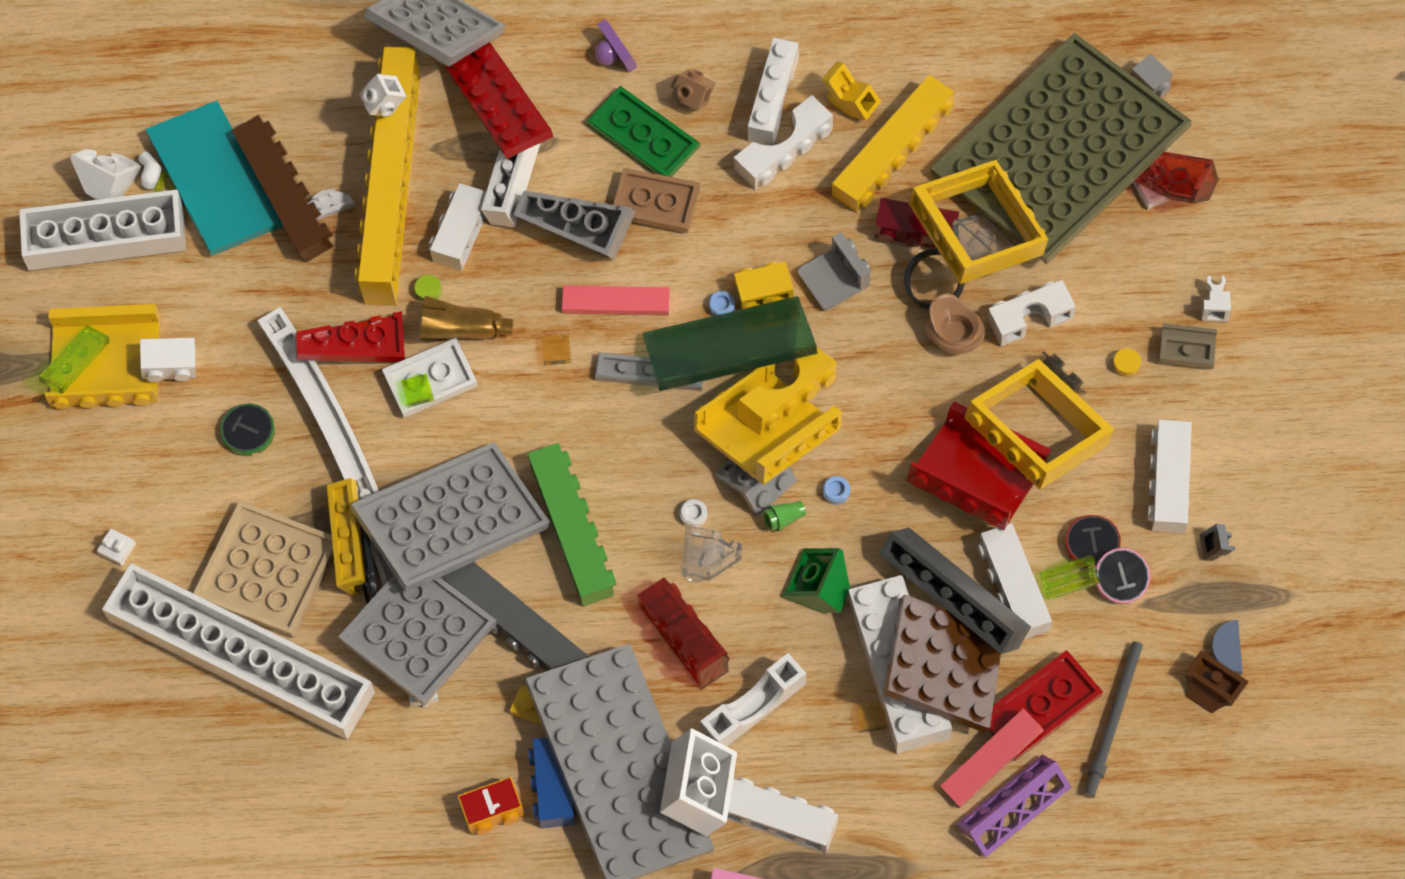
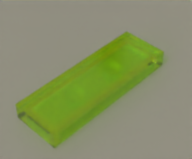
(74, 359)

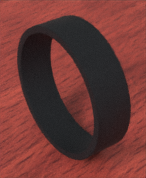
(909, 269)

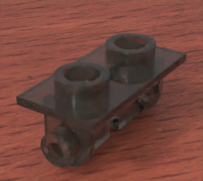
(1055, 364)

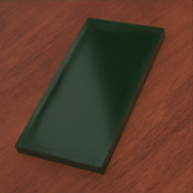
(729, 343)

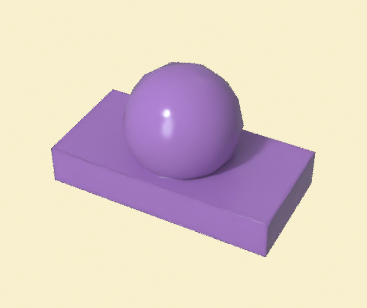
(610, 50)

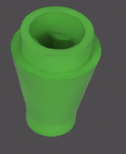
(782, 515)

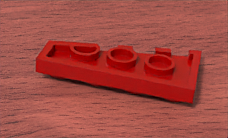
(365, 341)

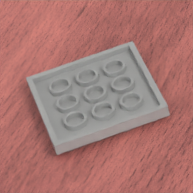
(437, 27)
(417, 634)

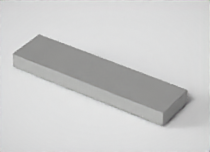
(630, 370)

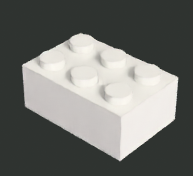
(698, 782)

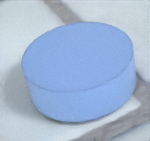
(721, 303)
(836, 490)

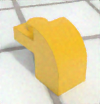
(848, 95)

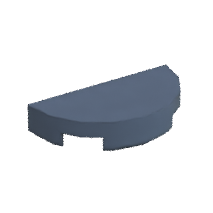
(1227, 646)

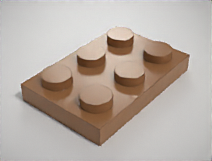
(658, 199)

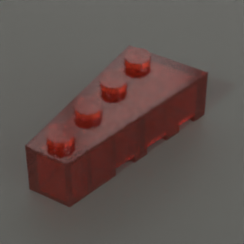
(684, 632)

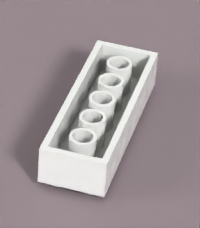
(102, 230)
(875, 615)

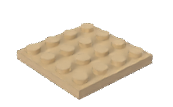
(266, 568)

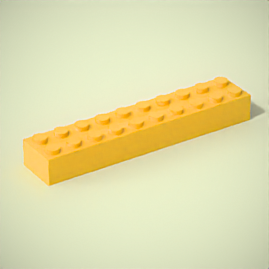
(388, 184)

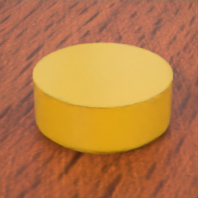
(1127, 362)

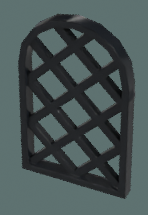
(370, 586)

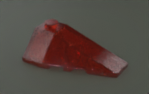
(1181, 177)

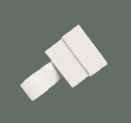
(1218, 305)

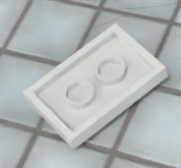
(446, 370)

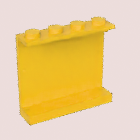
(116, 371)
(776, 448)

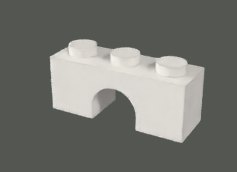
(1049, 301)

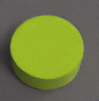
(428, 286)

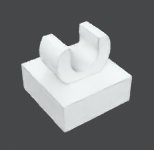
(116, 547)

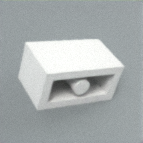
(168, 359)

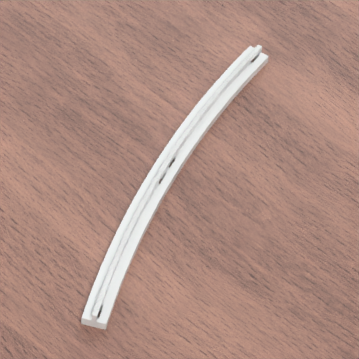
(330, 420)

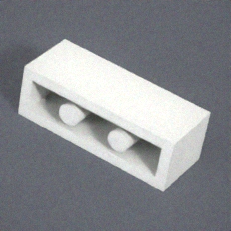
(458, 227)

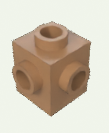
(692, 89)

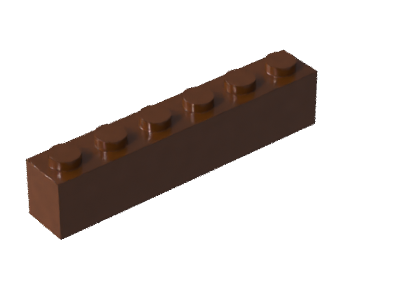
(283, 188)

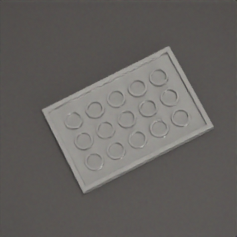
(449, 516)

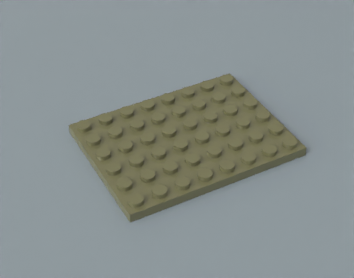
(1067, 142)

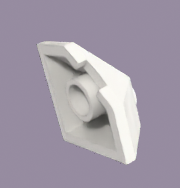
(104, 175)

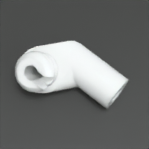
(151, 170)

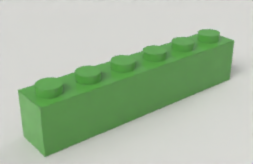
(571, 524)

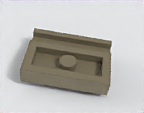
(1188, 346)

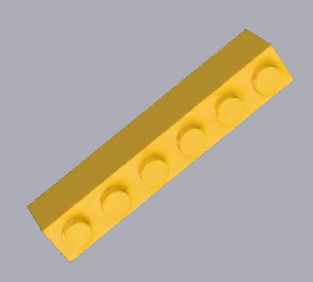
(893, 144)

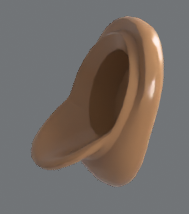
(953, 325)

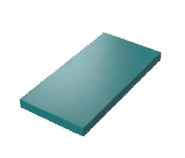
(213, 178)

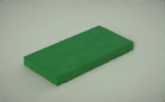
(643, 133)

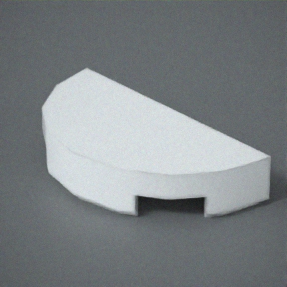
(332, 202)

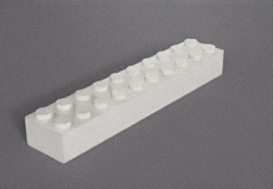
(239, 651)

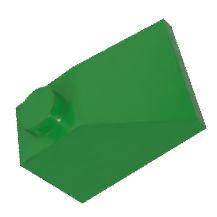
(819, 580)

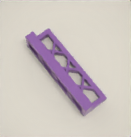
(1007, 798)

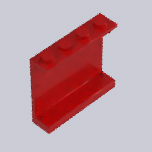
(971, 472)

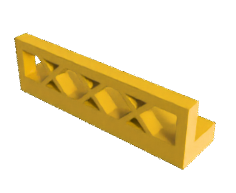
(346, 536)

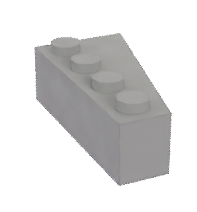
(586, 223)

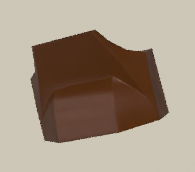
(1213, 683)

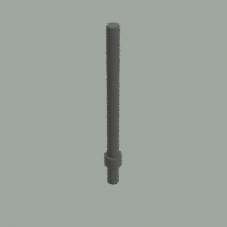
(1097, 767)

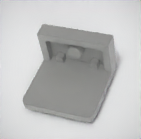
(836, 274)
(754, 493)

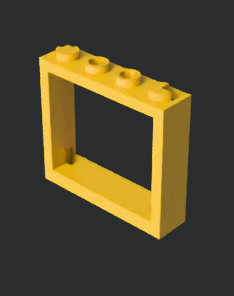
(946, 242)
(1064, 400)

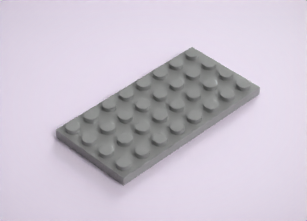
(614, 762)

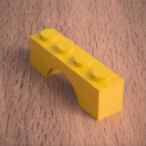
(764, 407)

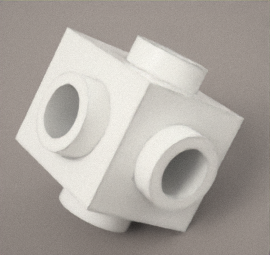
(382, 95)

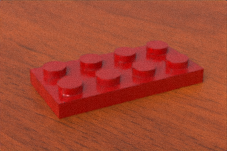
(1049, 697)

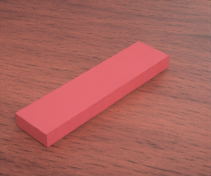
(615, 300)
(991, 758)

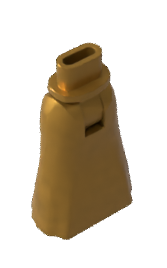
(447, 320)

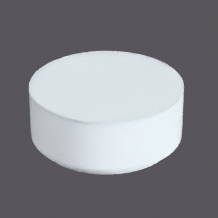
(693, 513)

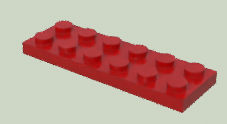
(499, 101)

